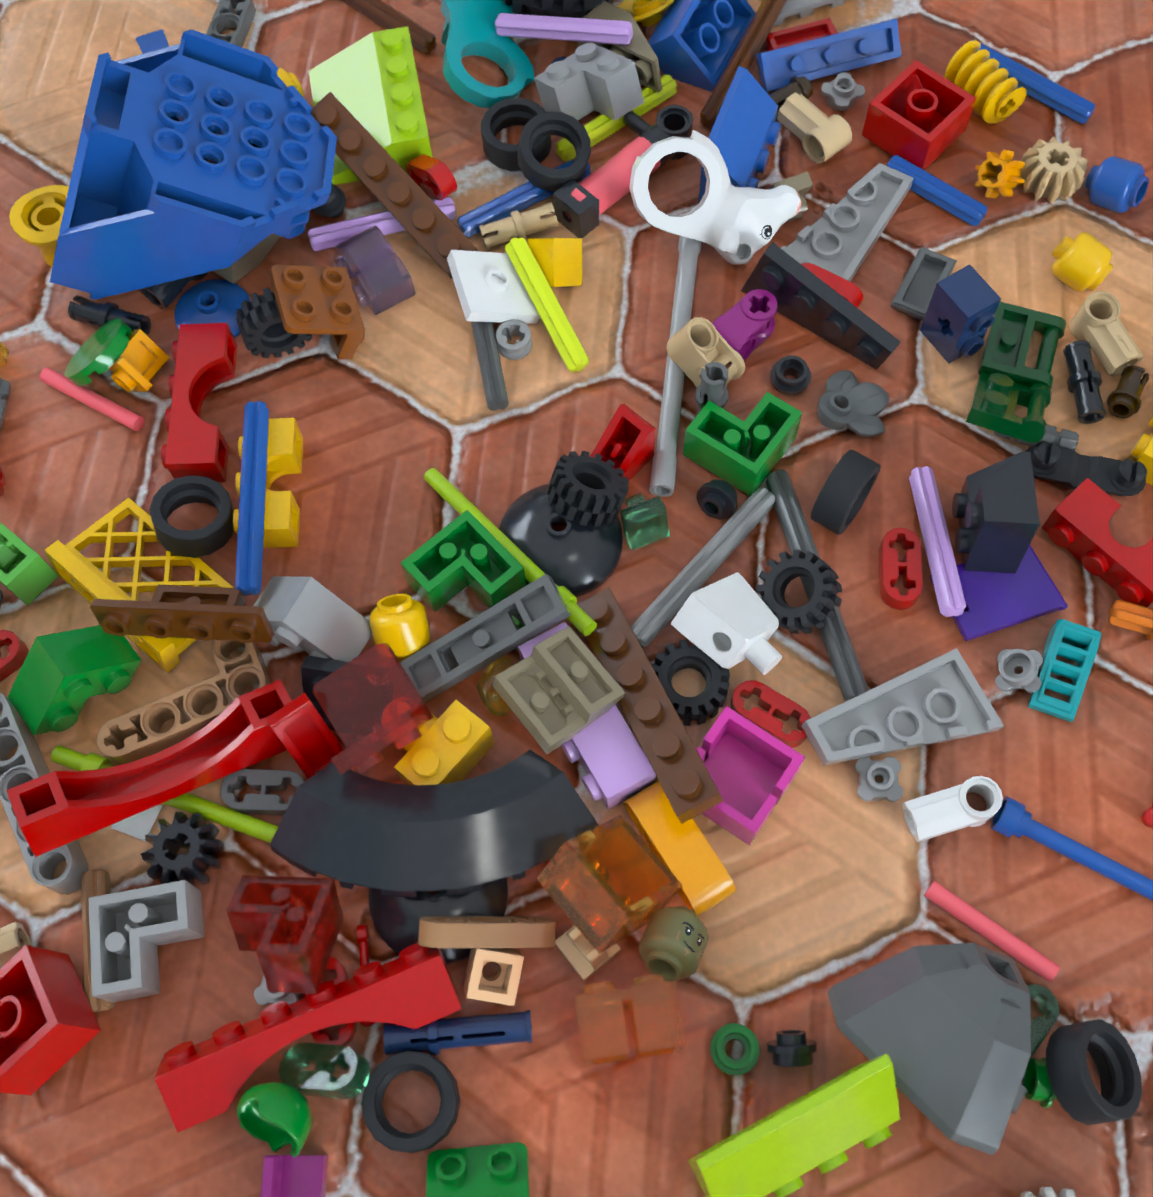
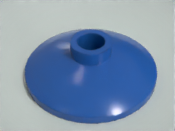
(224, 301)

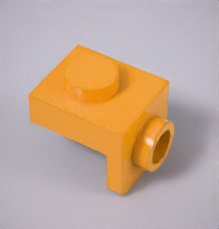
(138, 363)

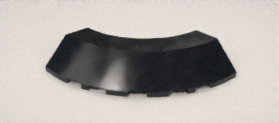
(431, 834)

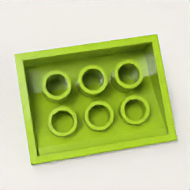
(381, 90)
(803, 1135)

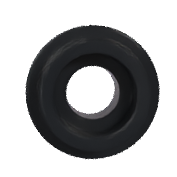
(794, 367)
(717, 499)
(792, 1048)

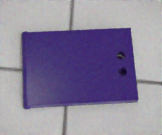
(1006, 599)

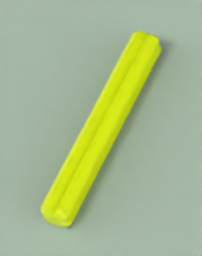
(603, 126)
(547, 305)

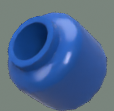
(1117, 184)

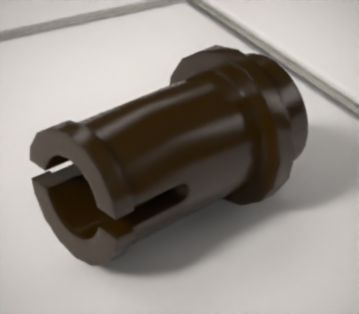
(796, 84)
(1126, 398)

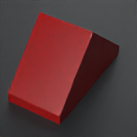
(627, 442)

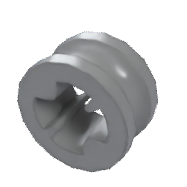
(509, 329)

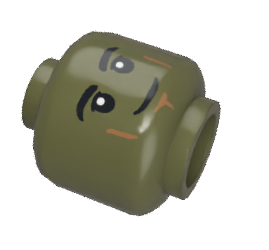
(673, 943)

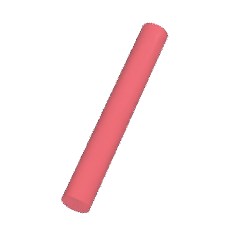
(92, 399)
(992, 931)

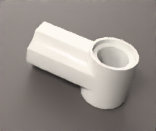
(949, 810)

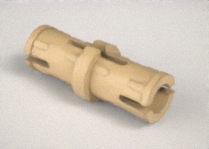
(518, 225)

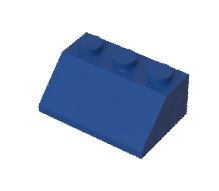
(700, 38)
(744, 131)

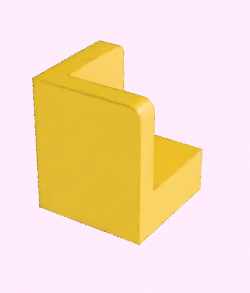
(559, 259)

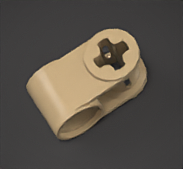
(700, 344)

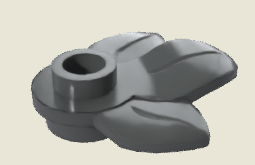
(852, 405)

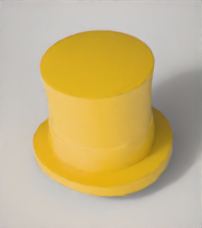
(38, 218)

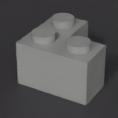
(590, 82)
(313, 618)
(127, 934)

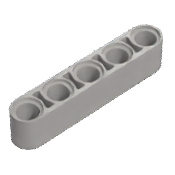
(21, 768)

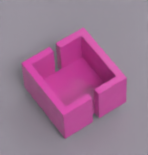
(749, 771)

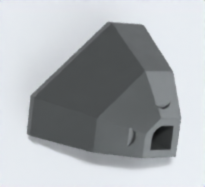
(952, 1029)

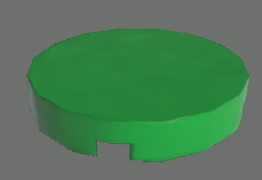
(99, 352)

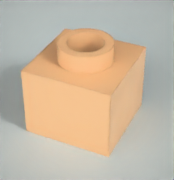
(501, 987)

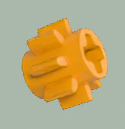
(1008, 176)

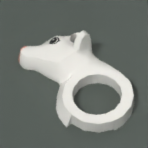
(728, 217)

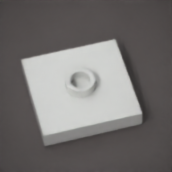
(490, 287)

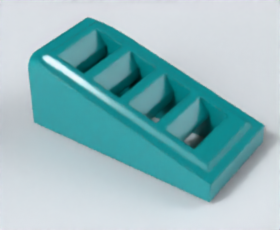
(1073, 643)

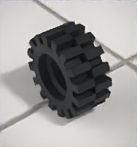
(263, 327)
(587, 488)
(820, 604)
(716, 680)

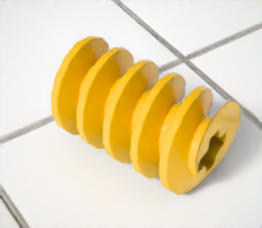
(980, 77)

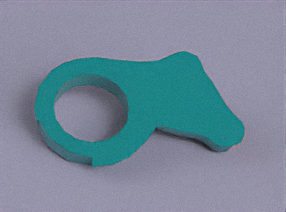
(472, 31)

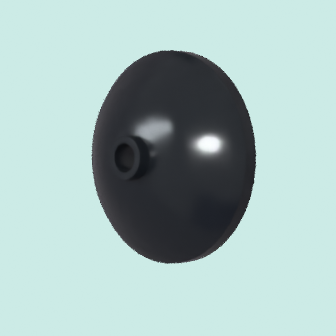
(574, 557)
(399, 917)

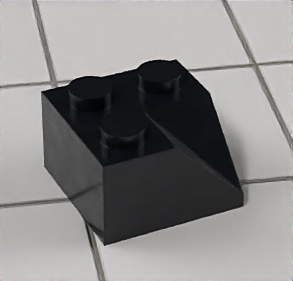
(997, 515)

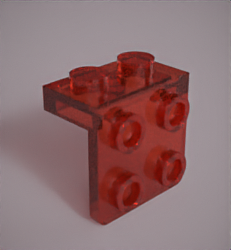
(371, 707)

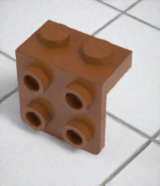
(319, 303)

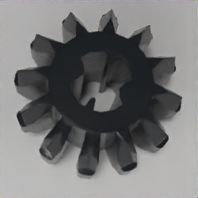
(183, 834)

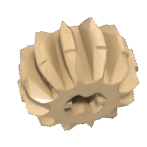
(1053, 170)

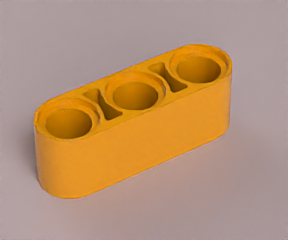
(680, 849)

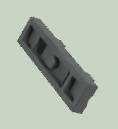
(486, 638)

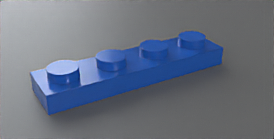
(830, 54)

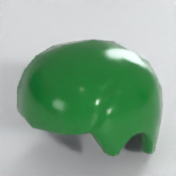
(276, 1115)

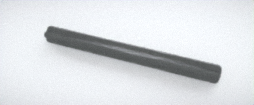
(834, 633)

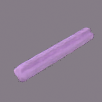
(564, 28)
(336, 233)
(937, 542)

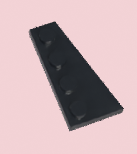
(820, 308)

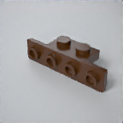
(186, 613)

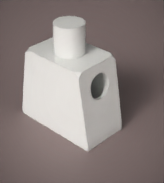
(730, 624)

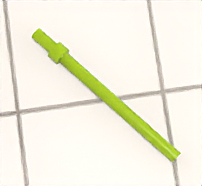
(460, 503)
(186, 802)

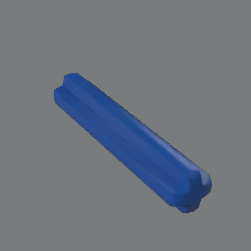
(940, 192)

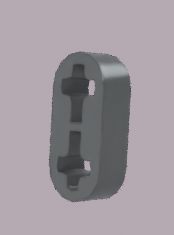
(263, 781)

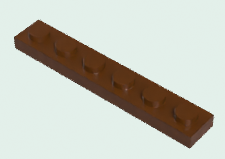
(391, 183)
(650, 710)

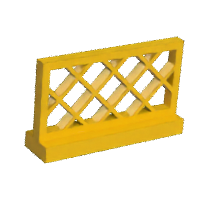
(92, 584)

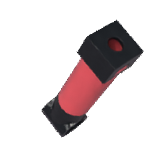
(581, 203)

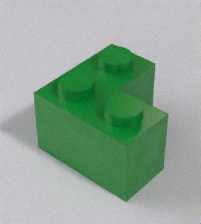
(742, 449)
(463, 557)
(66, 671)

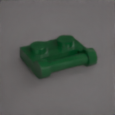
(1010, 340)
(996, 402)

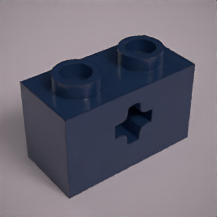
(960, 314)

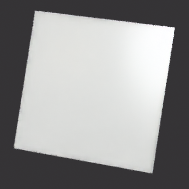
(138, 824)

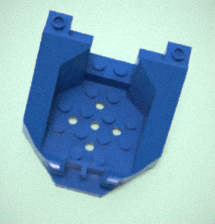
(144, 196)

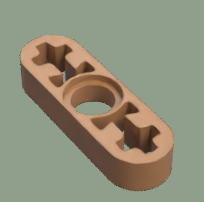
(486, 932)

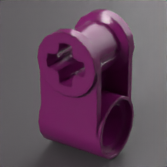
(748, 322)

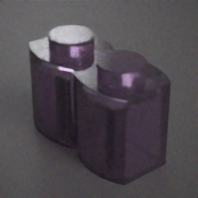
(375, 270)

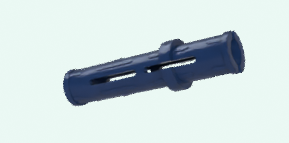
(459, 1033)

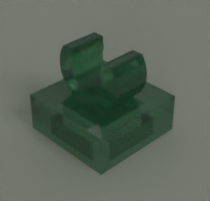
(644, 521)

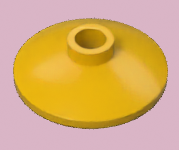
(646, 10)

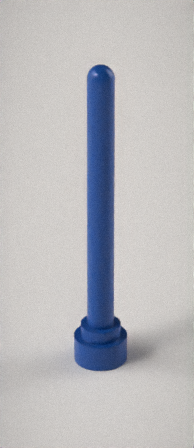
(1016, 821)

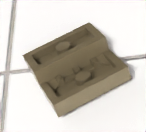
(558, 689)

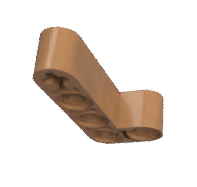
(138, 731)

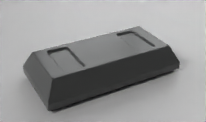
(920, 282)

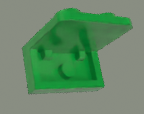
(479, 1171)

